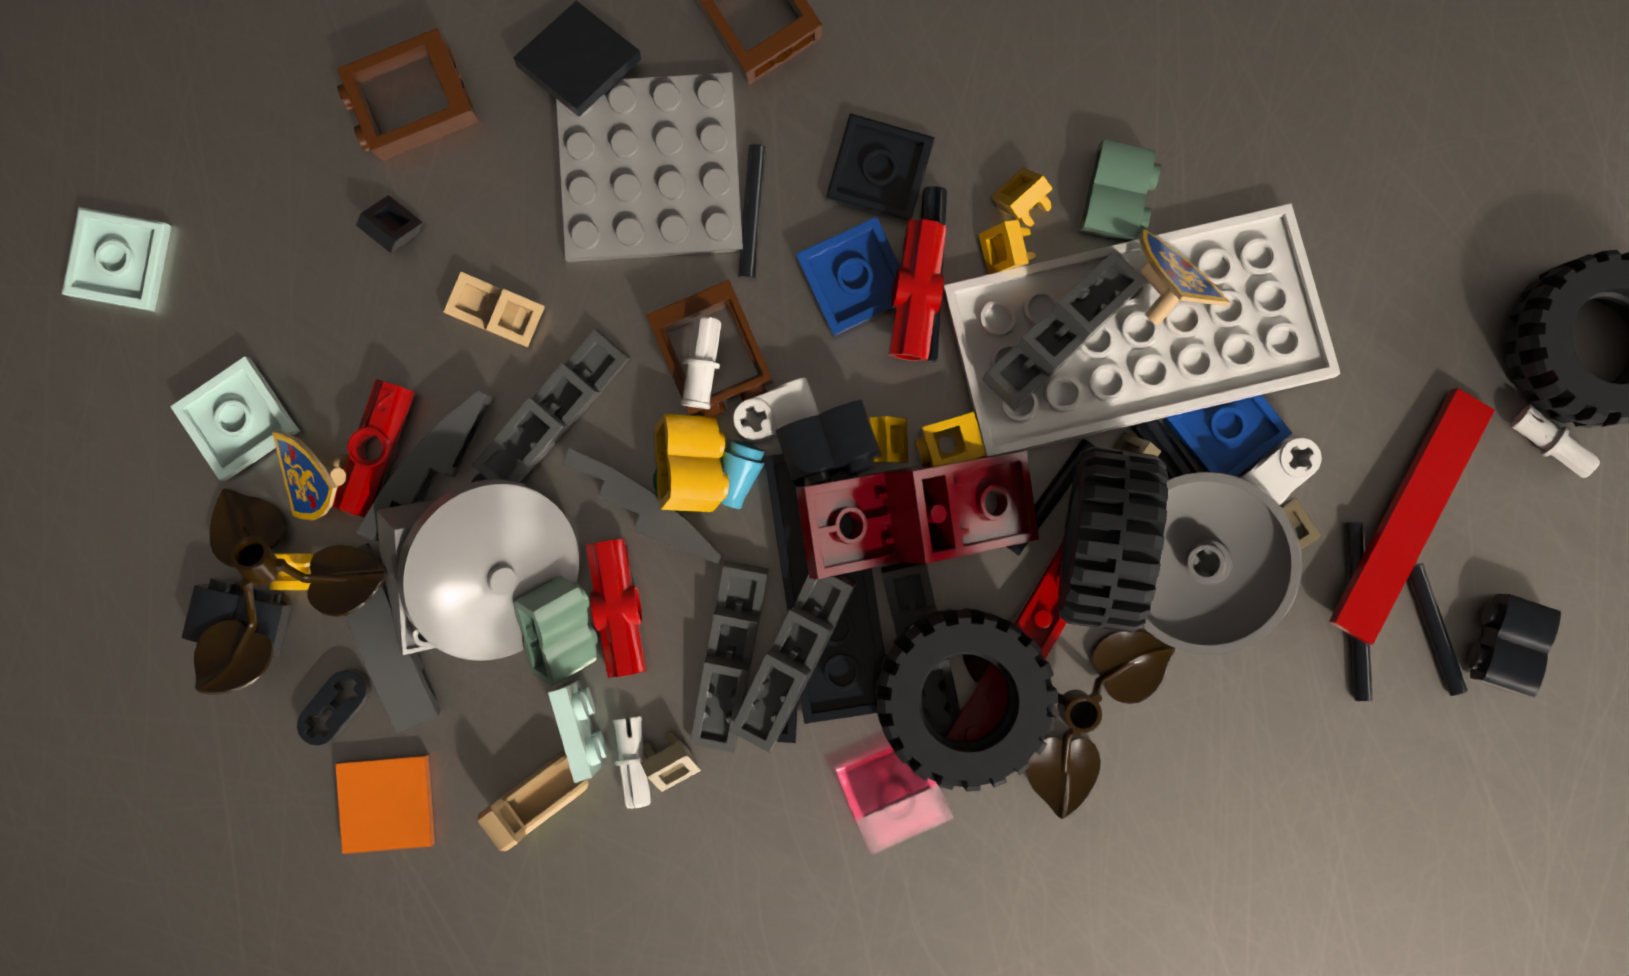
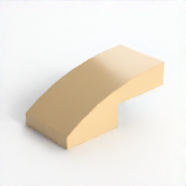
(494, 309)

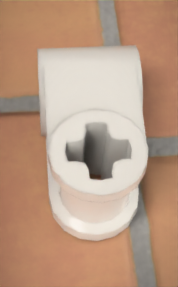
(779, 407)
(1276, 475)

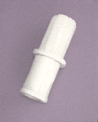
(701, 362)
(1555, 441)
(630, 754)

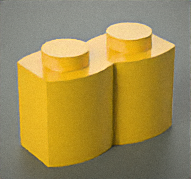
(689, 463)

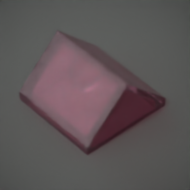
(891, 800)

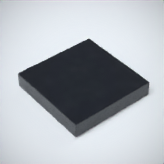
(577, 58)
(879, 168)

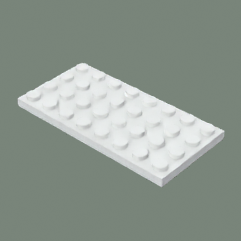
(1141, 370)

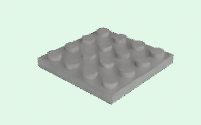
(652, 170)

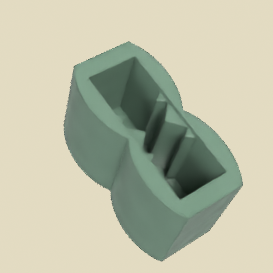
(1119, 191)
(556, 630)

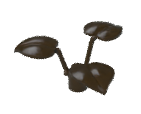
(242, 537)
(1068, 768)

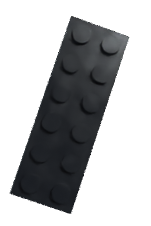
(851, 661)

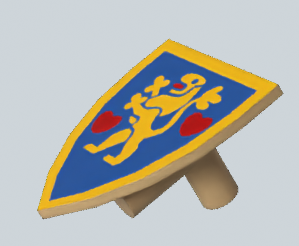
(1174, 279)
(308, 481)

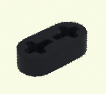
(326, 700)

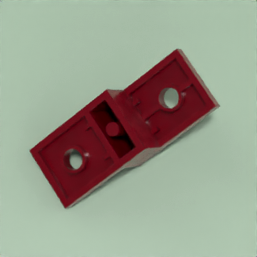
(917, 514)

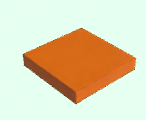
(385, 804)

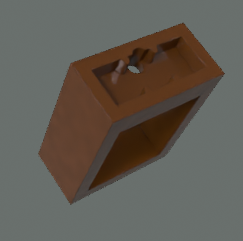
(771, 51)
(422, 131)
(704, 304)

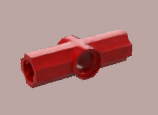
(917, 290)
(383, 419)
(616, 608)

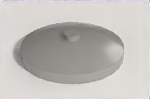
(475, 558)
(1224, 565)

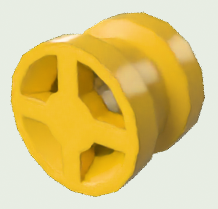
(299, 561)

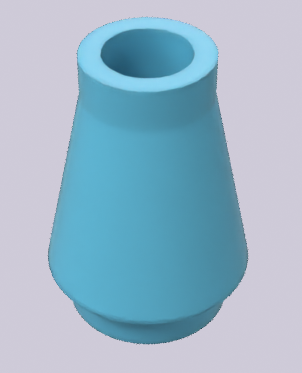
(742, 465)

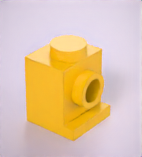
(962, 430)

